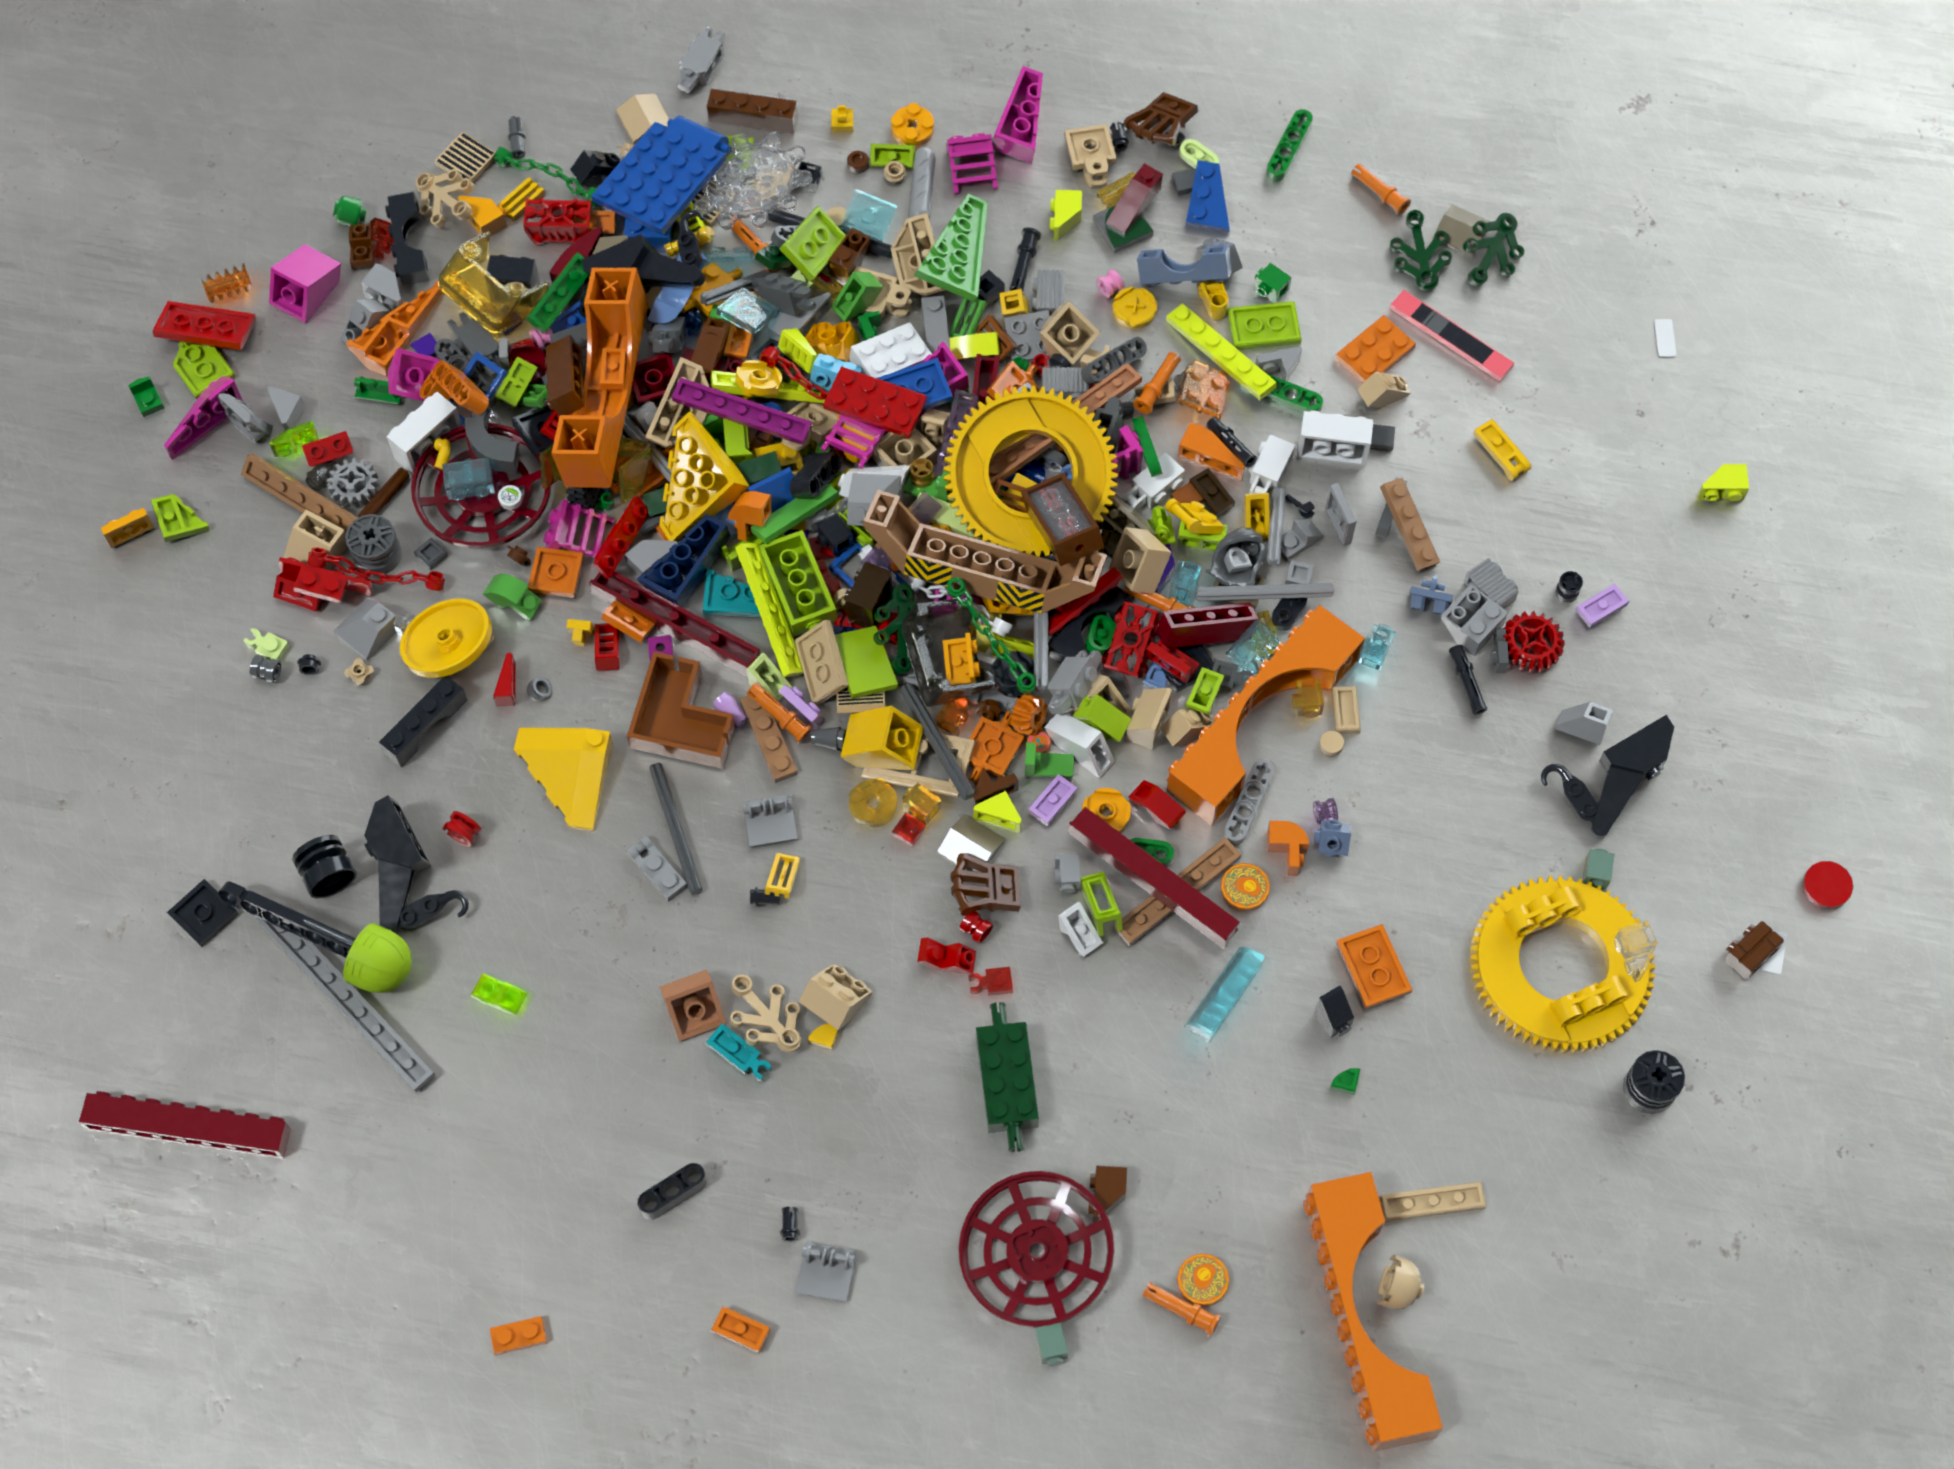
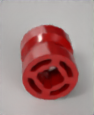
(976, 927)

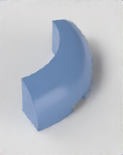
(671, 300)

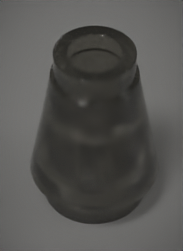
(318, 475)

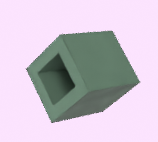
(1598, 868)
(1051, 1344)

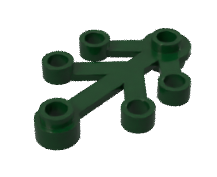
(1494, 246)
(1421, 254)
(903, 605)

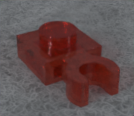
(832, 583)
(996, 981)

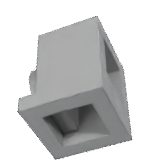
(1067, 872)

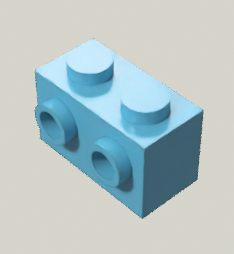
(826, 369)

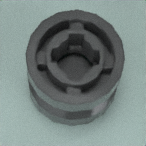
(265, 668)

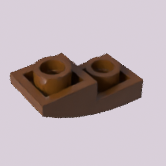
(361, 246)

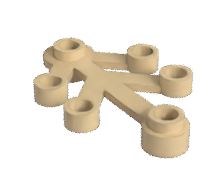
(427, 184)
(766, 1017)

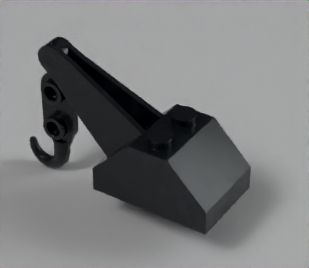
(653, 267)
(1626, 765)
(399, 857)

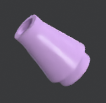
(728, 704)

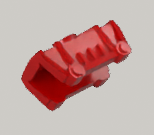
(556, 221)
(1145, 637)

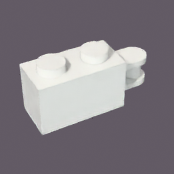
(1271, 464)
(1155, 489)

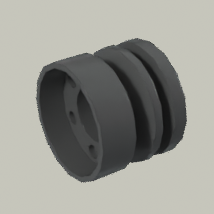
(373, 544)

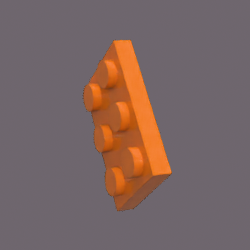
(1375, 349)
(1374, 966)

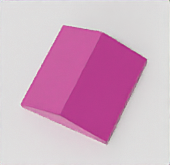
(408, 373)

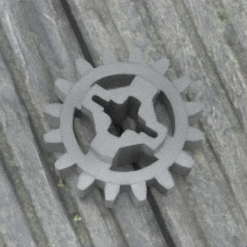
(353, 482)

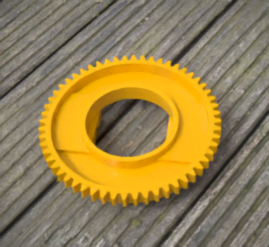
(1008, 422)
(1576, 1018)

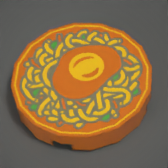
(1245, 887)
(1203, 1279)

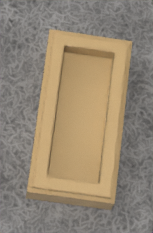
(1346, 709)

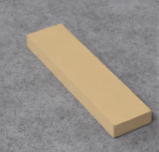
(1432, 1201)

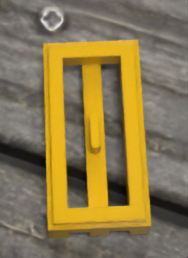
(518, 196)
(779, 889)

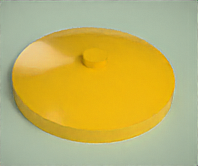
(445, 638)

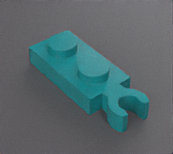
(737, 1051)

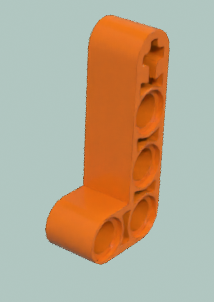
(455, 384)

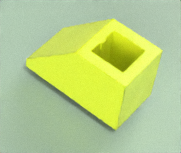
(1067, 211)
(1727, 483)

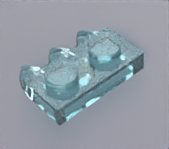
(1252, 646)

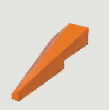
(395, 330)

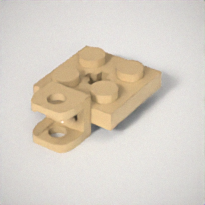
(1095, 160)
(890, 296)
(821, 420)

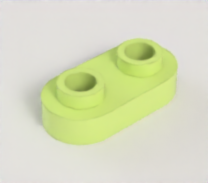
(1199, 153)

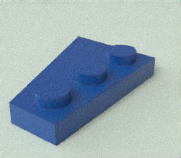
(1207, 199)

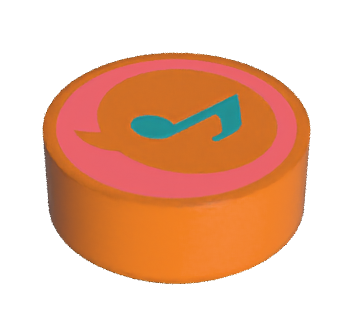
(1042, 741)

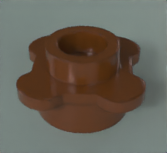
(518, 554)
(989, 709)

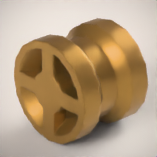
(918, 468)

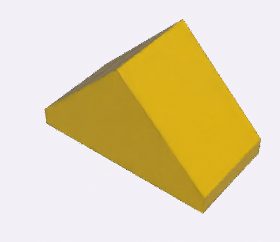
(1256, 513)

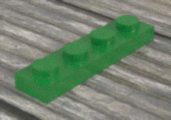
(558, 294)

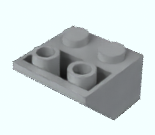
(1473, 619)

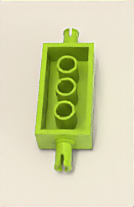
(798, 582)

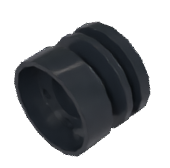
(324, 866)
(1645, 1091)

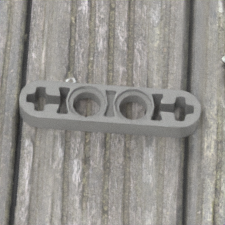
(1251, 803)

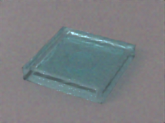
(868, 215)
(747, 310)

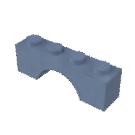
(1158, 268)

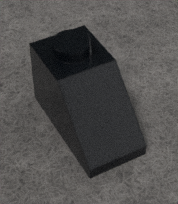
(1334, 1012)

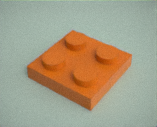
(555, 572)

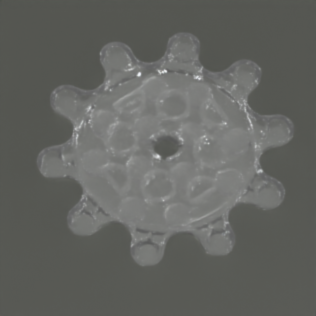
(773, 176)

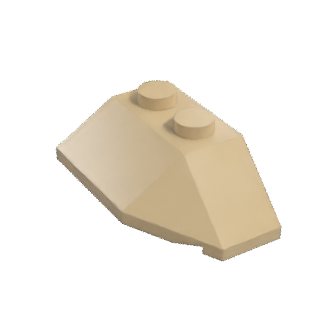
(909, 252)
(670, 412)

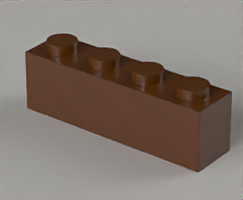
(752, 111)
(564, 376)

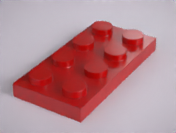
(204, 325)
(875, 402)

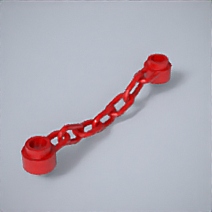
(771, 357)
(318, 558)

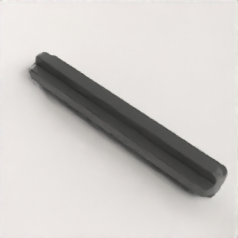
(727, 290)

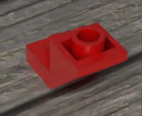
(1158, 804)
(947, 958)

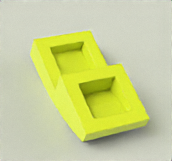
(970, 345)

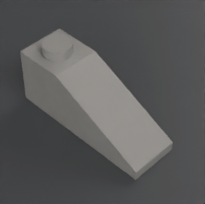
(803, 320)
(935, 322)

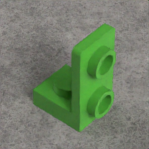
(936, 489)
(1047, 764)

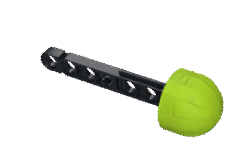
(374, 960)

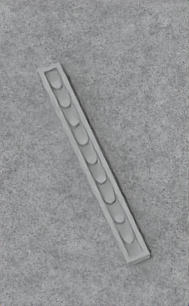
(352, 1006)

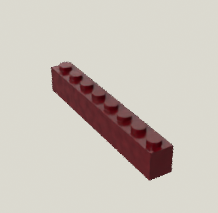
(185, 1124)

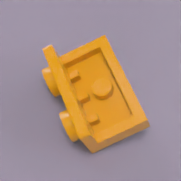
(960, 660)

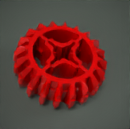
(1537, 653)

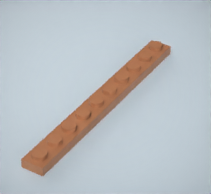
(1023, 452)

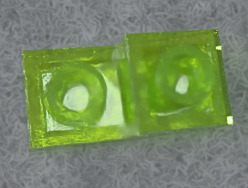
(287, 442)
(498, 995)

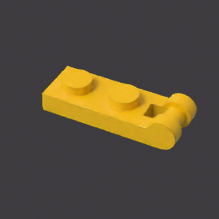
(1502, 449)

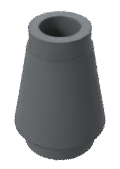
(829, 738)

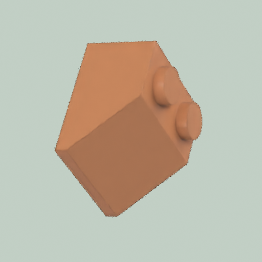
(693, 1005)

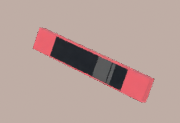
(1452, 335)

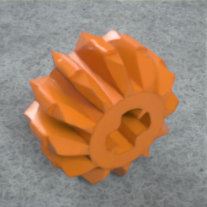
(1028, 714)

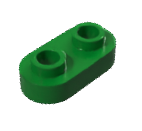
(1100, 634)
(1155, 847)

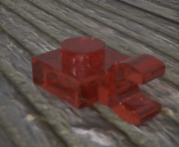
(381, 235)

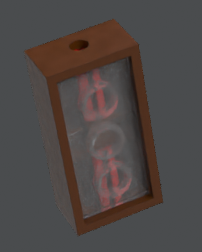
(1062, 519)

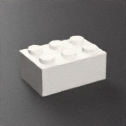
(889, 351)
(421, 429)
(1334, 438)

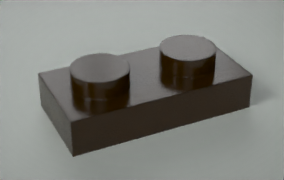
(1212, 492)

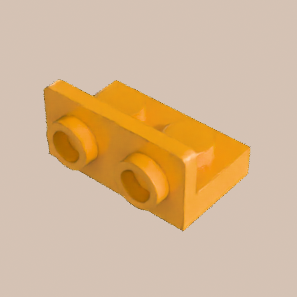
(127, 527)

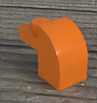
(750, 510)
(1289, 839)

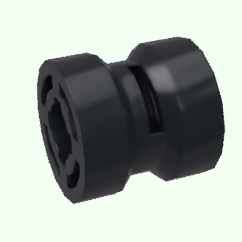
(1569, 586)

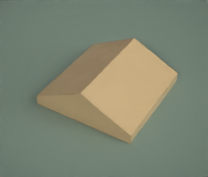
(640, 113)

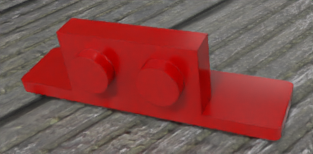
(621, 537)
(323, 582)
(1074, 608)

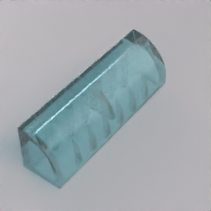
(1225, 993)

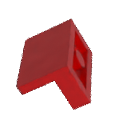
(285, 591)

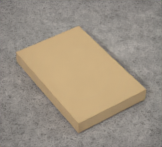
(821, 662)

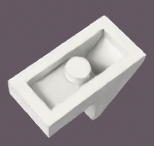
(1079, 928)

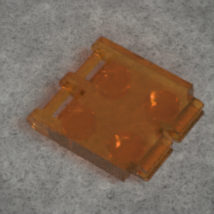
(1204, 388)

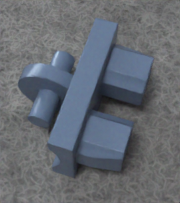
(1440, 599)

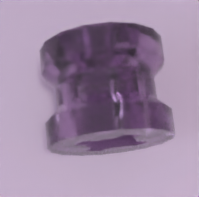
(1325, 810)

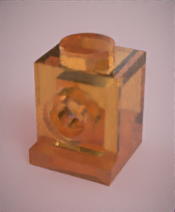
(953, 715)

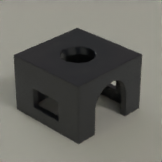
(816, 175)

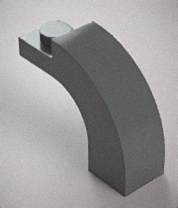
(502, 454)

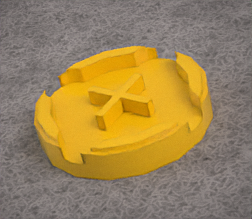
(1134, 307)

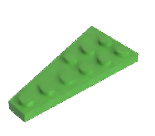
(957, 253)

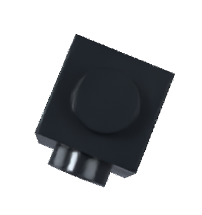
(834, 534)

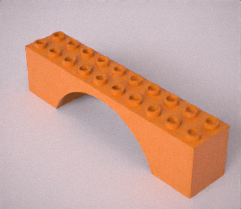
(590, 437)
(1210, 770)
(1393, 1400)

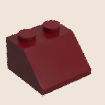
(652, 377)

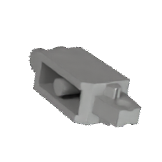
(701, 60)
(1073, 681)

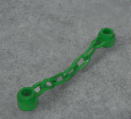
(504, 157)
(986, 631)

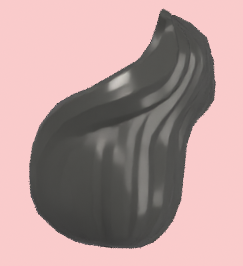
(1243, 539)

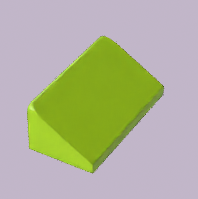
(884, 153)

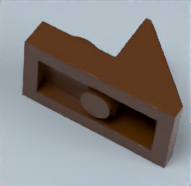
(986, 789)

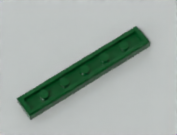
(753, 470)

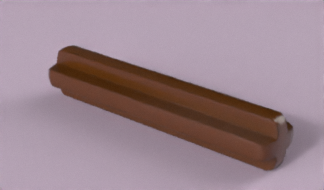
(386, 492)

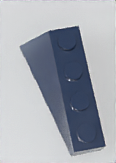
(687, 562)

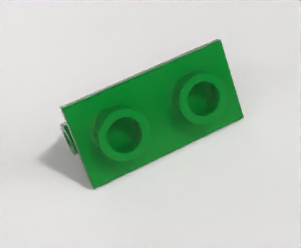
(374, 390)

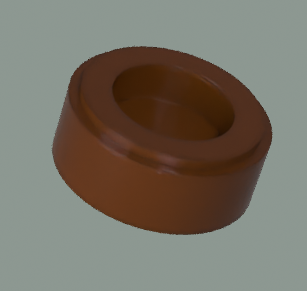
(858, 161)

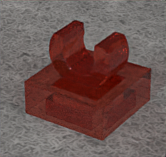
(908, 829)

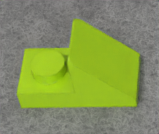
(1205, 691)

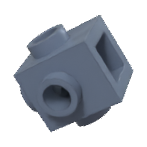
(1333, 838)

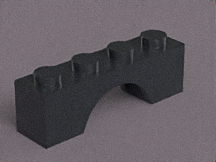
(404, 215)
(1069, 640)
(406, 735)

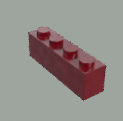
(1205, 624)

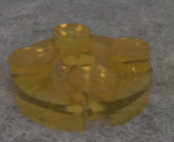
(868, 790)

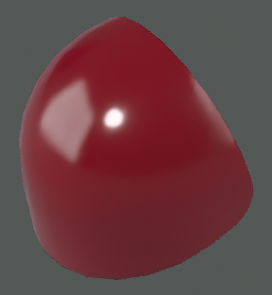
(531, 354)

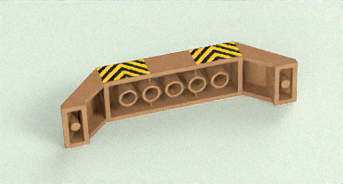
(983, 566)

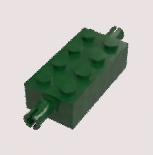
(1007, 1077)

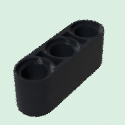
(815, 475)
(678, 1179)

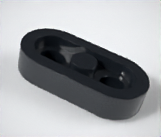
(1292, 609)

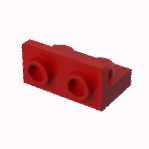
(327, 449)
(1172, 660)

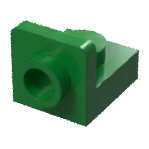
(868, 323)
(146, 396)

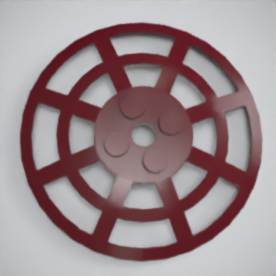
(475, 505)
(1028, 1235)

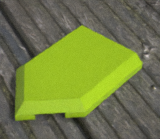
(200, 366)

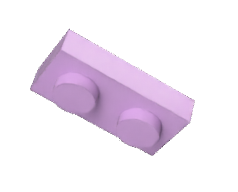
(1602, 605)
(795, 697)
(1052, 800)

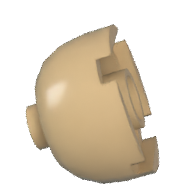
(1400, 1284)

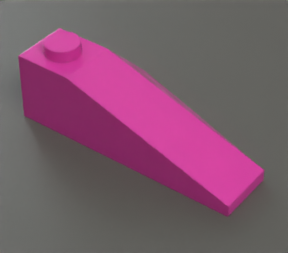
(202, 416)

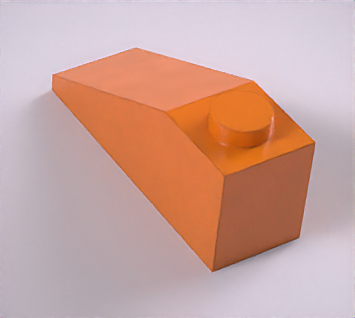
(1208, 450)

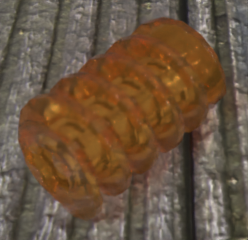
(227, 283)

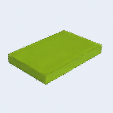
(813, 243)
(1264, 325)
(865, 663)

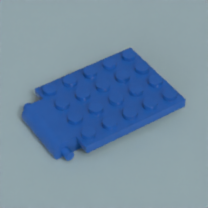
(663, 173)

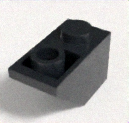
(592, 165)

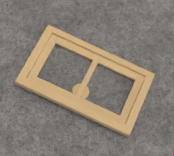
(965, 749)

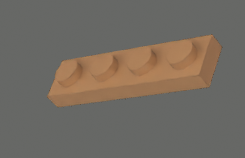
(1409, 524)
(769, 740)

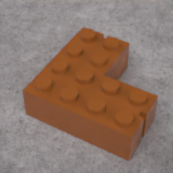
(670, 723)

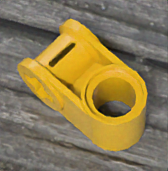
(1214, 298)

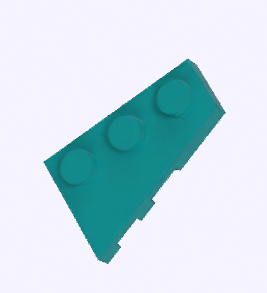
(728, 597)

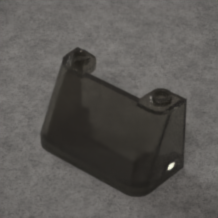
(923, 634)

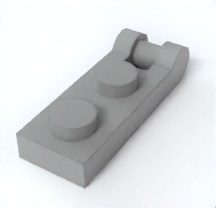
(657, 868)

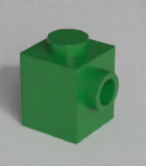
(1272, 282)

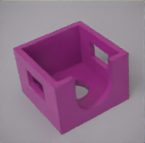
(660, 640)

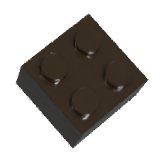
(870, 591)

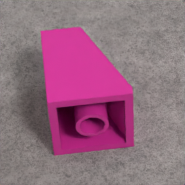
(303, 282)

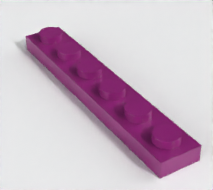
(741, 411)

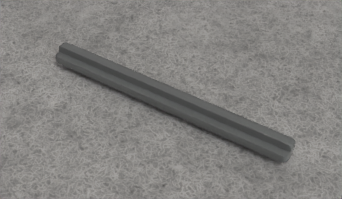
(937, 741)
(676, 829)

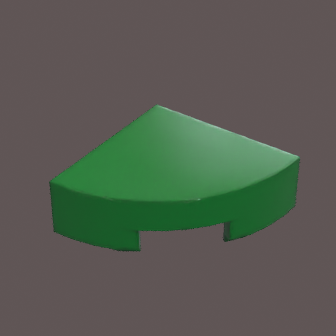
(1346, 1081)

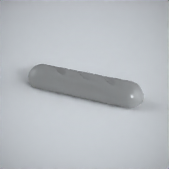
(922, 182)

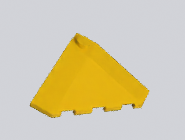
(700, 481)
(570, 767)

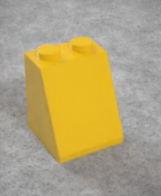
(882, 739)

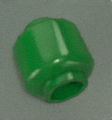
(349, 211)

